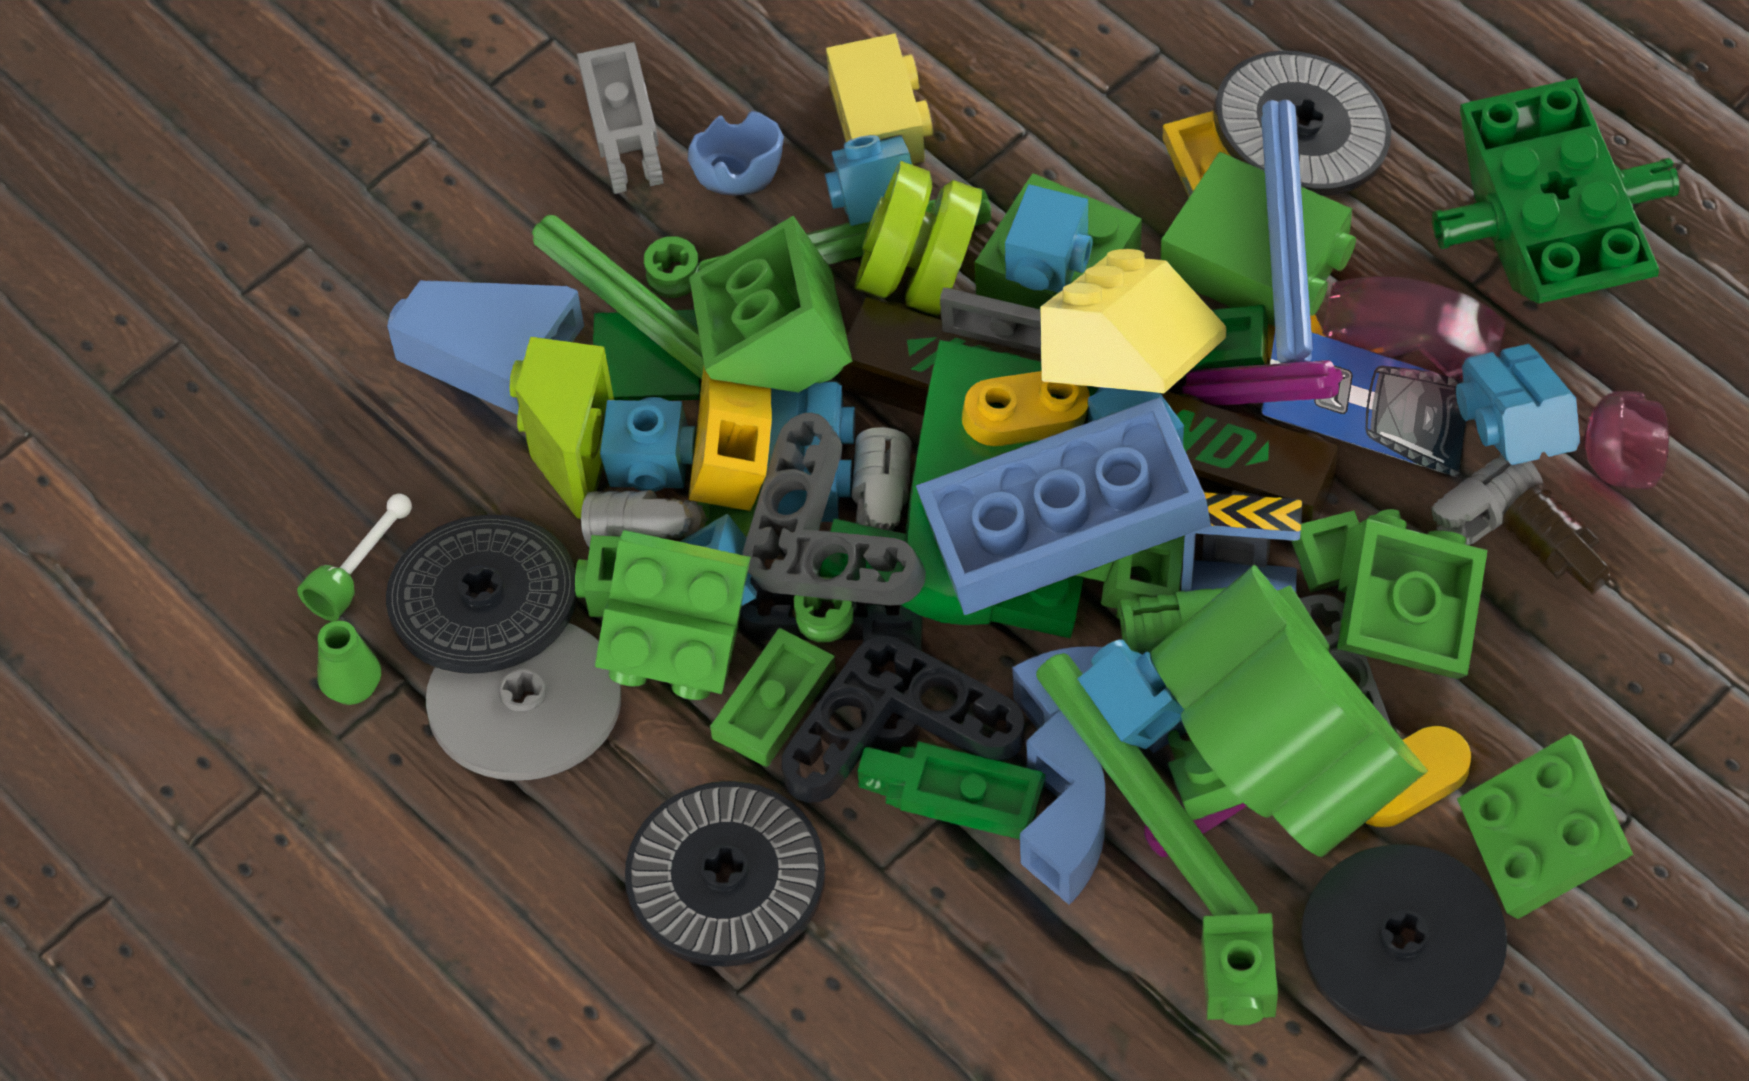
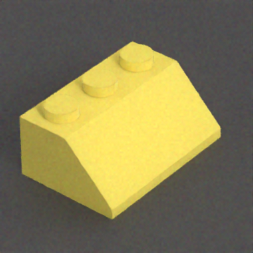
(1126, 326)

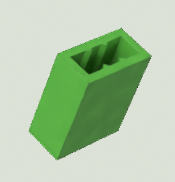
(1224, 243)

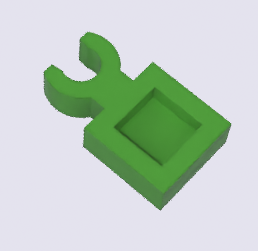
(1323, 548)
(1196, 782)

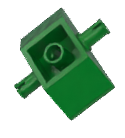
(1553, 195)

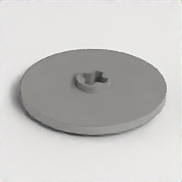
(534, 739)

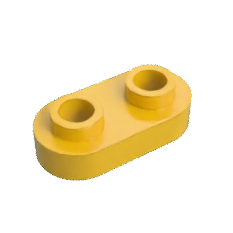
(1028, 410)

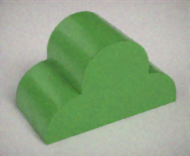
(1282, 716)

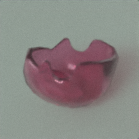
(1627, 440)

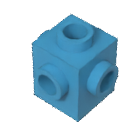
(646, 444)

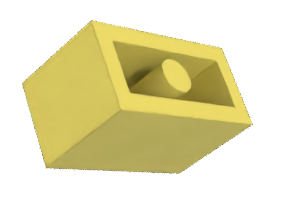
(876, 94)

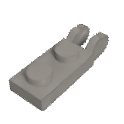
(620, 111)

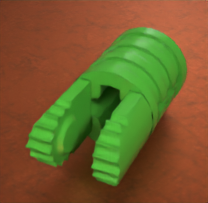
(1152, 619)

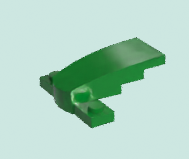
(943, 450)

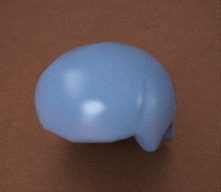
(737, 157)

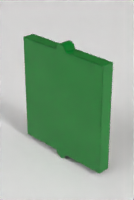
(640, 365)

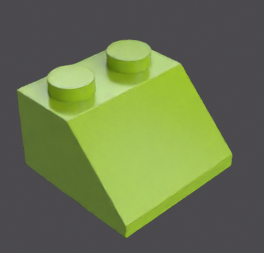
(562, 412)

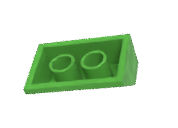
(771, 313)

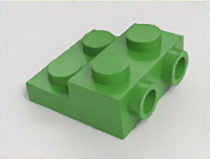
(1410, 596)
(672, 614)

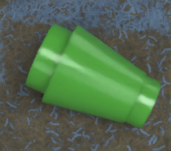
(345, 664)

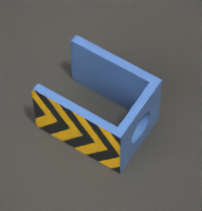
(1242, 518)

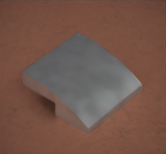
(991, 320)

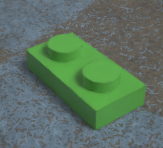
(773, 697)

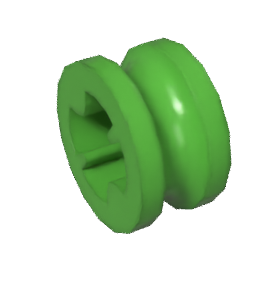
(659, 257)
(827, 629)

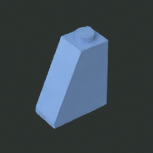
(478, 330)

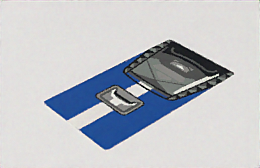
(1382, 407)

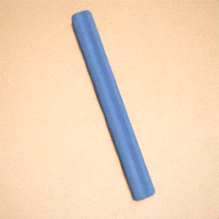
(1286, 232)

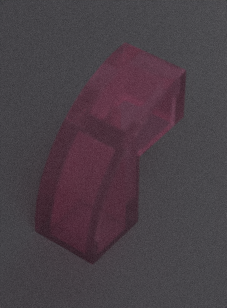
(1412, 315)

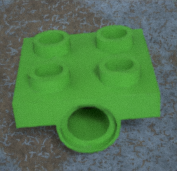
(1544, 826)

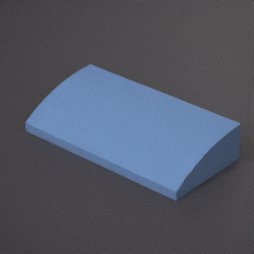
(1064, 505)

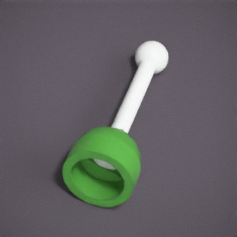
(331, 589)

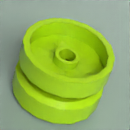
(910, 237)

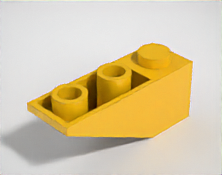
(730, 443)

